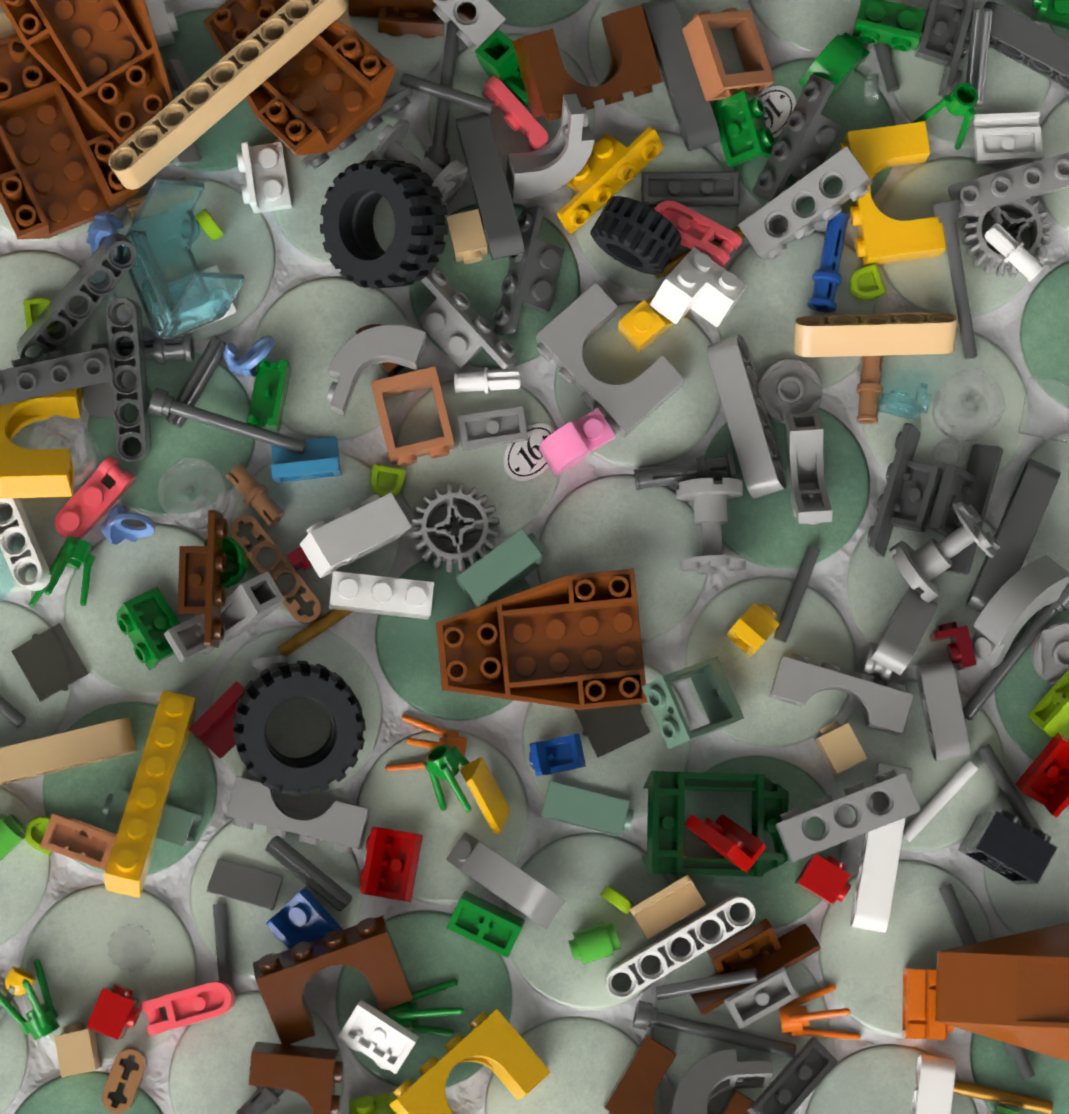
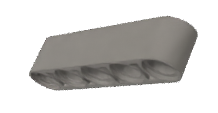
(747, 416)

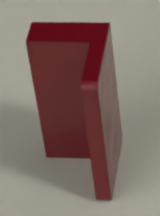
(216, 726)

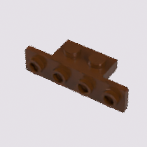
(407, 16)
(201, 579)
(756, 949)

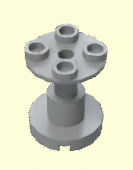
(448, 179)
(710, 512)
(934, 558)

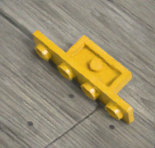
(605, 174)

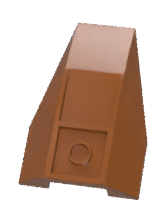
(100, 55)
(317, 93)
(50, 151)
(550, 645)
(1010, 989)

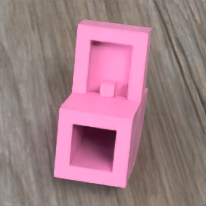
(574, 441)

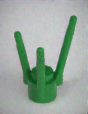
(958, 103)
(72, 555)
(444, 763)
(408, 1012)
(40, 1019)

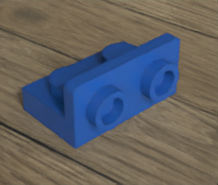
(302, 920)

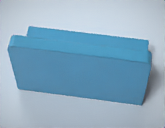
(317, 461)

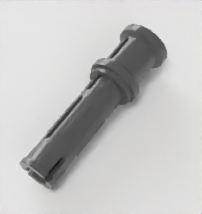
(159, 349)
(645, 479)

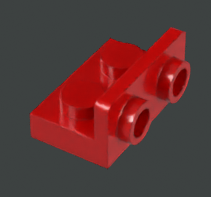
(728, 840)

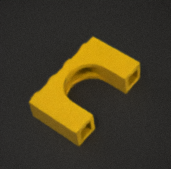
(881, 237)
(38, 471)
(490, 1043)

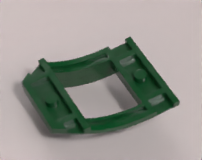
(666, 822)

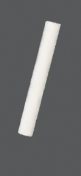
(939, 801)

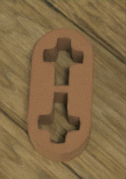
(117, 1077)

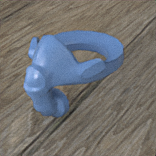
(101, 227)
(247, 362)
(117, 531)

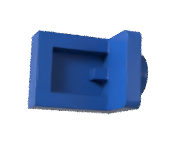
(557, 755)

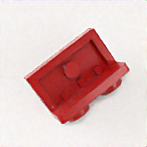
(1048, 776)
(390, 864)

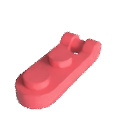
(515, 113)
(700, 232)
(93, 500)
(189, 1006)

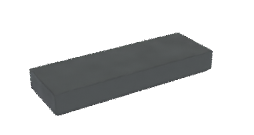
(691, 188)
(795, 1080)

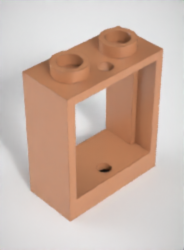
(706, 59)
(404, 384)
(78, 841)

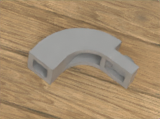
(558, 162)
(370, 347)
(806, 468)
(1014, 604)
(241, 611)
(505, 880)
(716, 1074)

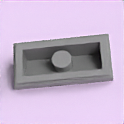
(245, 884)
(761, 998)

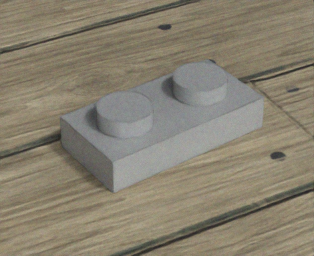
(493, 428)

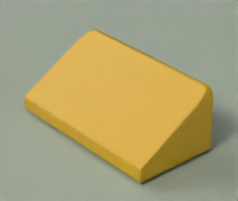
(486, 793)

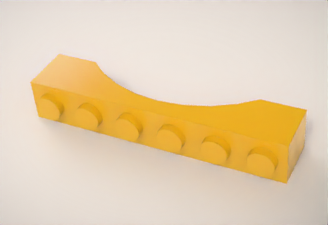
(147, 798)

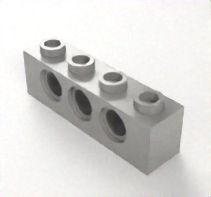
(475, 32)
(759, 225)
(900, 804)

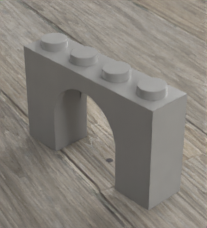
(622, 404)

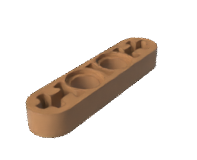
(277, 568)

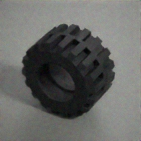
(635, 235)

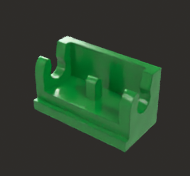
(269, 394)
(485, 924)

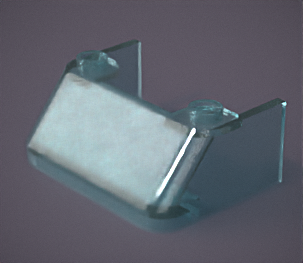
(165, 272)

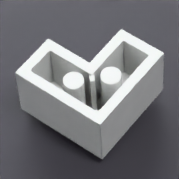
(699, 286)

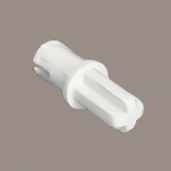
(1013, 251)
(487, 380)

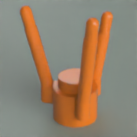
(452, 739)
(795, 1017)

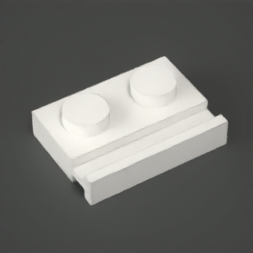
(1007, 137)

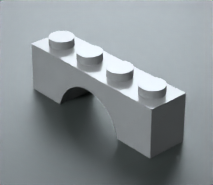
(882, 706)
(256, 803)

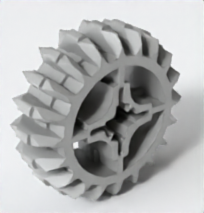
(1028, 219)
(439, 529)

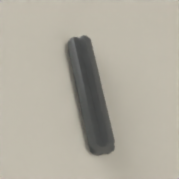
(979, 50)
(199, 378)
(308, 873)

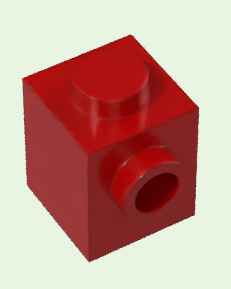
(825, 878)
(114, 1012)

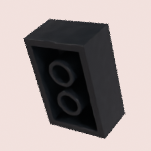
(1008, 848)

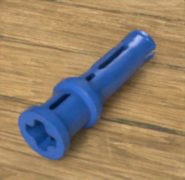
(827, 276)

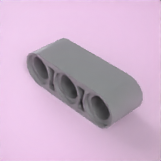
(904, 632)
(942, 710)

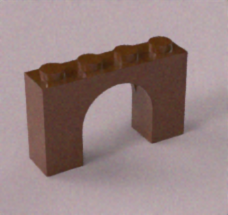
(631, 66)
(362, 946)
(299, 1069)
(640, 1079)

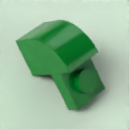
(499, 59)
(837, 61)

